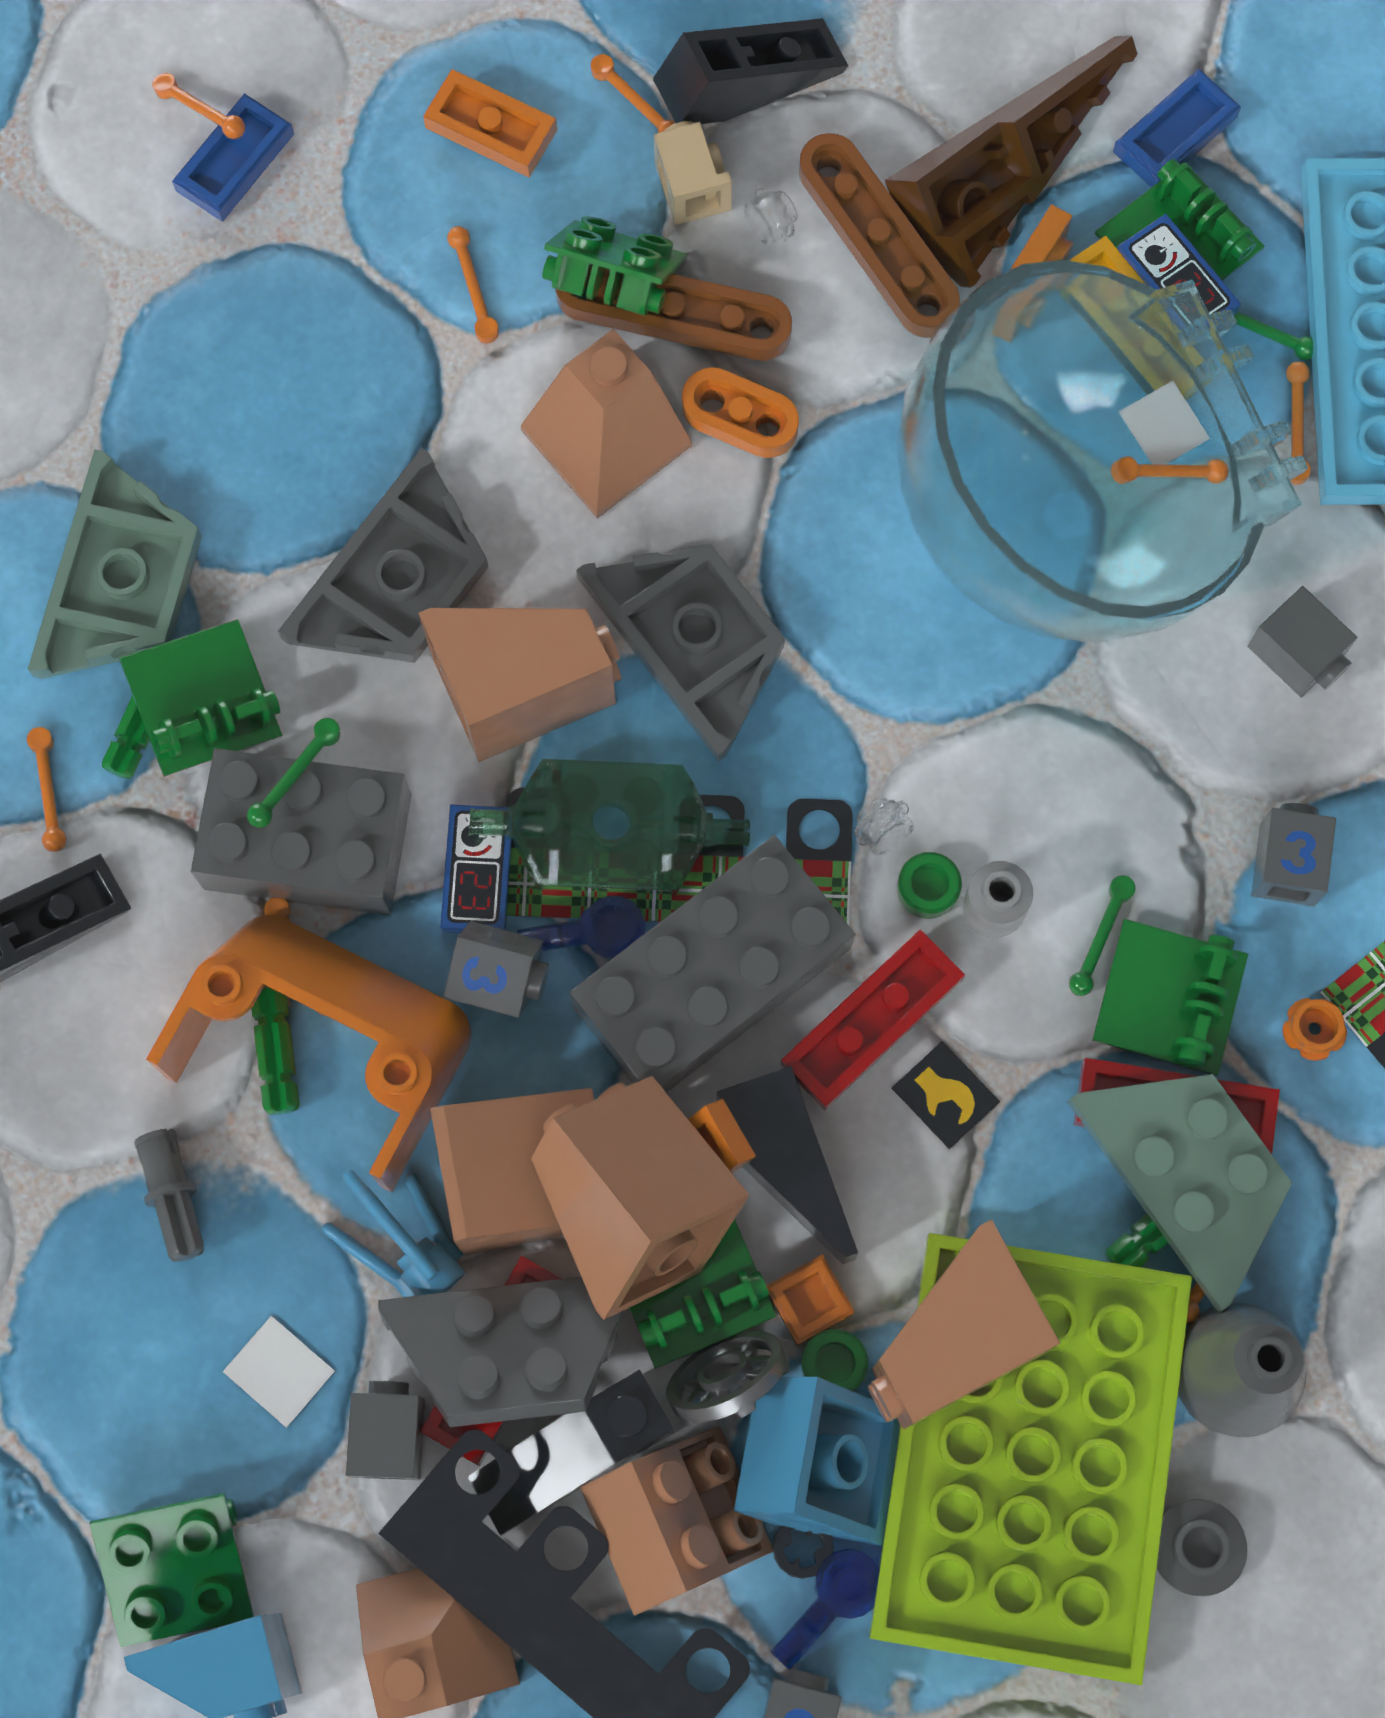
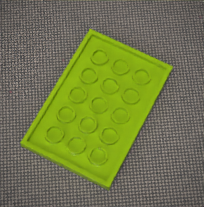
(1040, 1499)

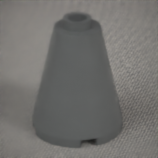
(1241, 1370)

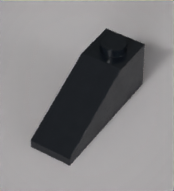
(742, 68)
(57, 913)
(790, 1157)
(576, 1450)

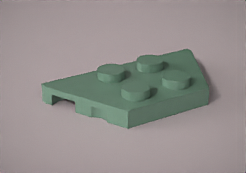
(116, 576)
(1192, 1171)

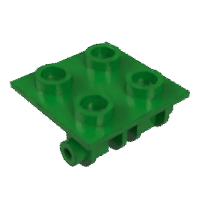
(1196, 212)
(594, 241)
(201, 697)
(1171, 996)
(706, 1307)
(172, 1569)

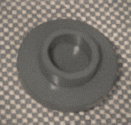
(1201, 1548)

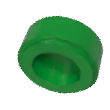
(929, 885)
(835, 1358)

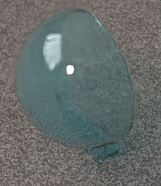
(1017, 440)

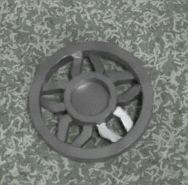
(726, 1377)

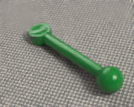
(1302, 346)
(326, 734)
(1120, 891)

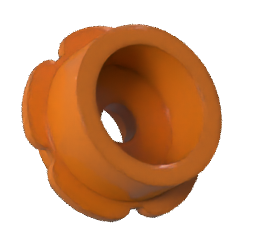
(1326, 1016)

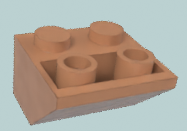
(674, 1520)

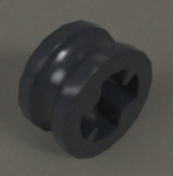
(784, 1538)

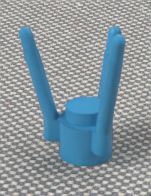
(425, 1266)

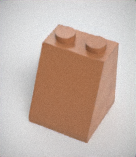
(520, 670)
(490, 1172)
(634, 1193)
(963, 1334)

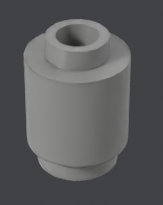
(991, 916)

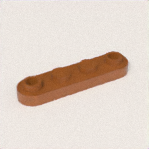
(877, 233)
(695, 315)

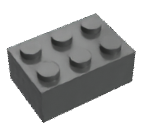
(328, 841)

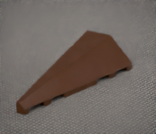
(982, 177)

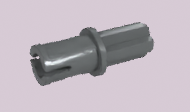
(170, 1193)

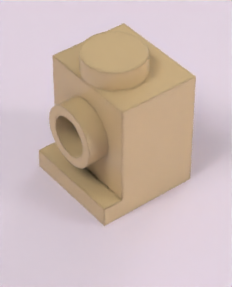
(691, 173)

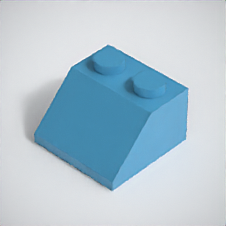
(818, 1461)
(226, 1670)

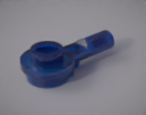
(605, 927)
(844, 1589)

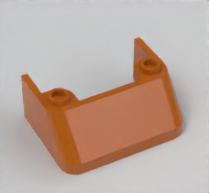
(416, 1030)

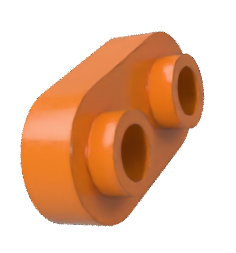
(743, 411)

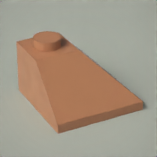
(605, 424)
(426, 1647)

